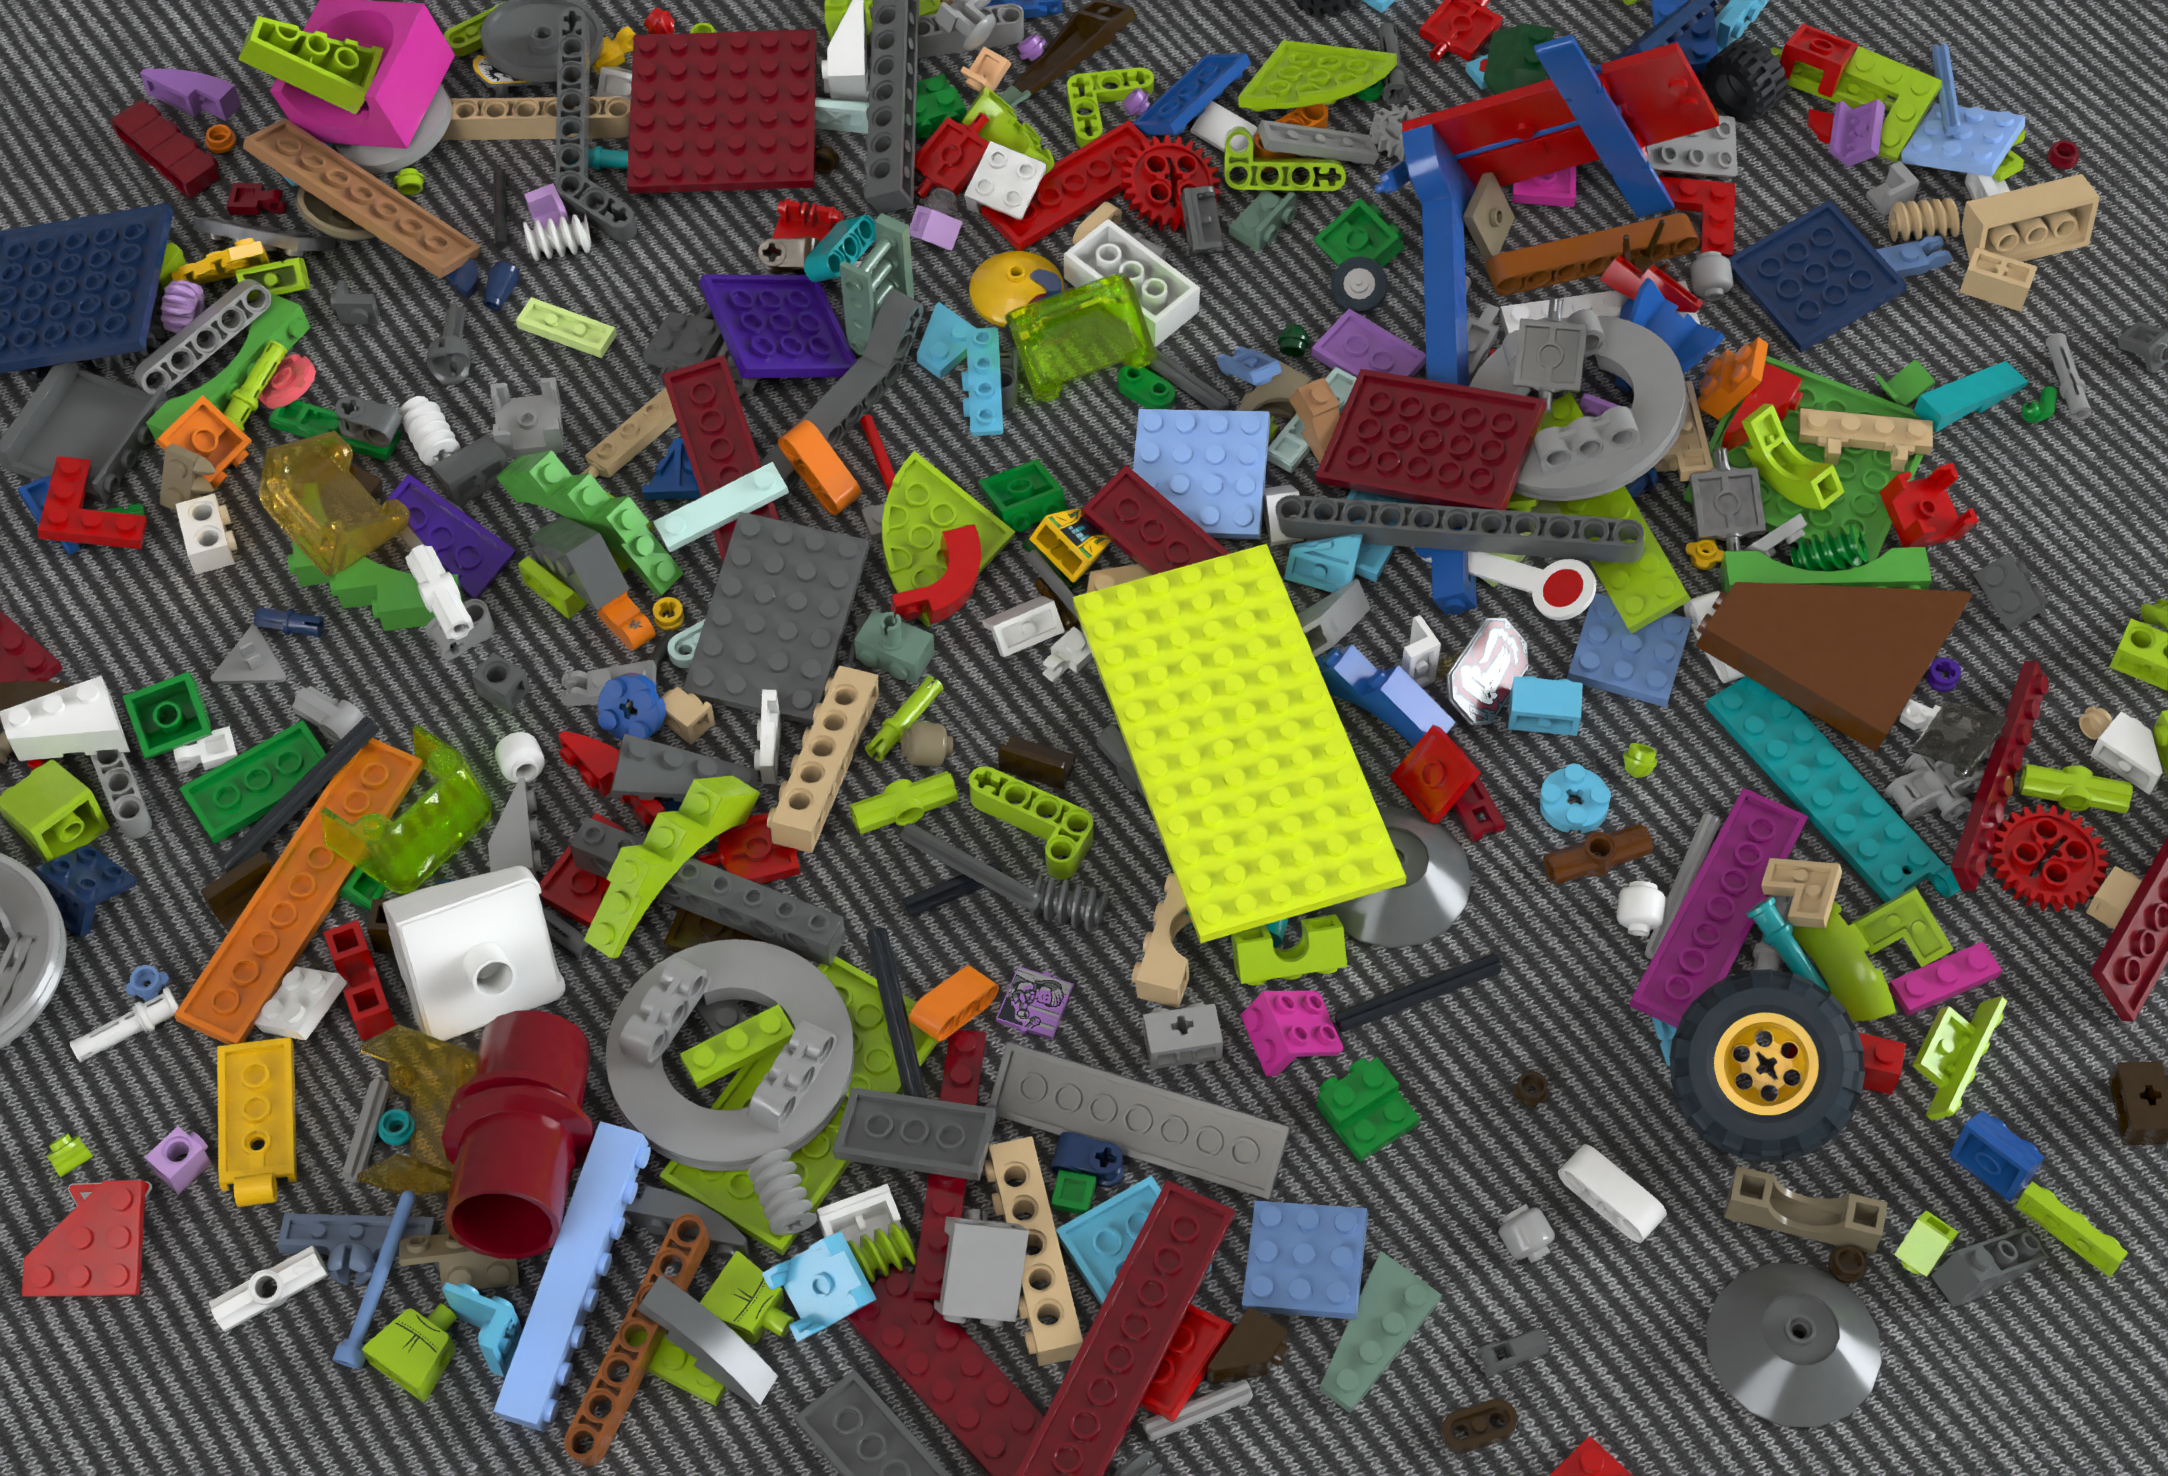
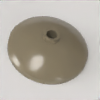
(327, 219)

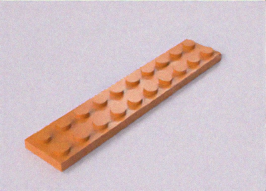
(293, 899)

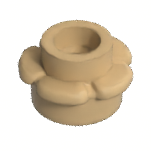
(2094, 722)

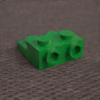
(935, 103)
(1360, 233)
(1023, 495)
(1366, 1108)

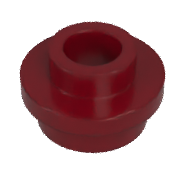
(2063, 155)

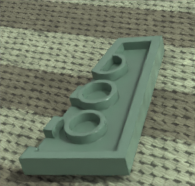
(1387, 1317)

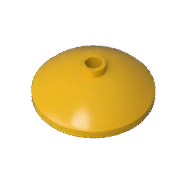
(1005, 284)

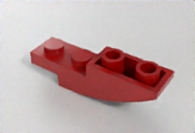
(597, 768)

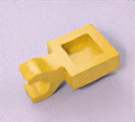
(614, 51)

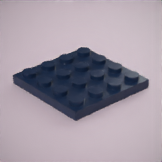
(1815, 275)

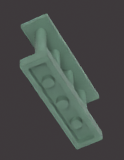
(858, 284)

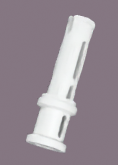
(142, 1017)

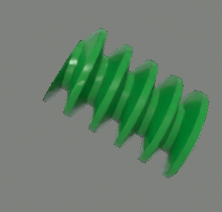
(1831, 552)

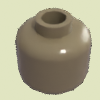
(926, 744)

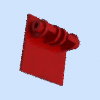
(805, 221)

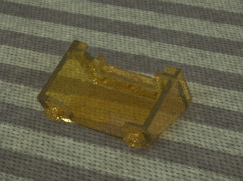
(324, 505)

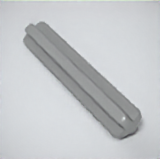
(366, 1129)
(1199, 1410)

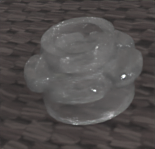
(942, 201)

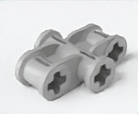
(1932, 786)

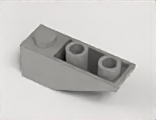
(1333, 617)
(515, 833)

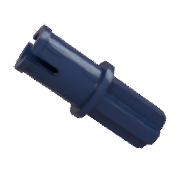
(288, 621)

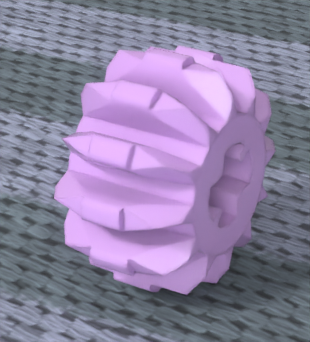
(181, 304)

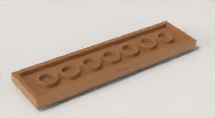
(362, 197)

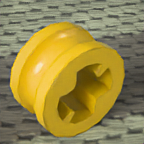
(668, 604)

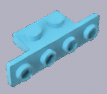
(1735, 19)
(983, 382)

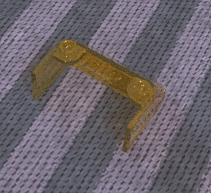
(430, 1075)

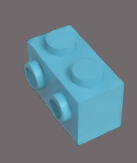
(1545, 705)

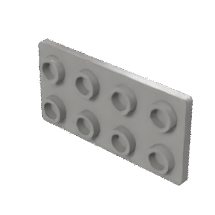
(1700, 153)

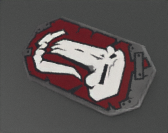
(1485, 671)

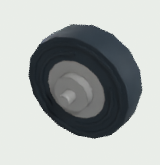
(1359, 285)

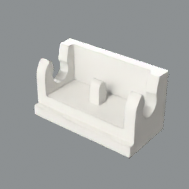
(860, 1215)

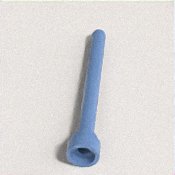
(350, 1352)

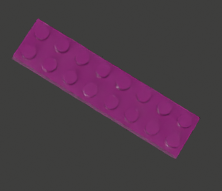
(1712, 917)

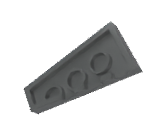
(661, 770)

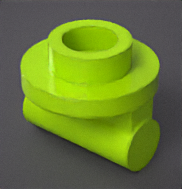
(68, 1154)

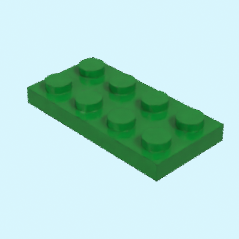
(252, 781)

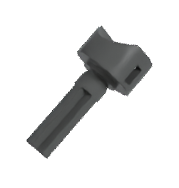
(450, 352)

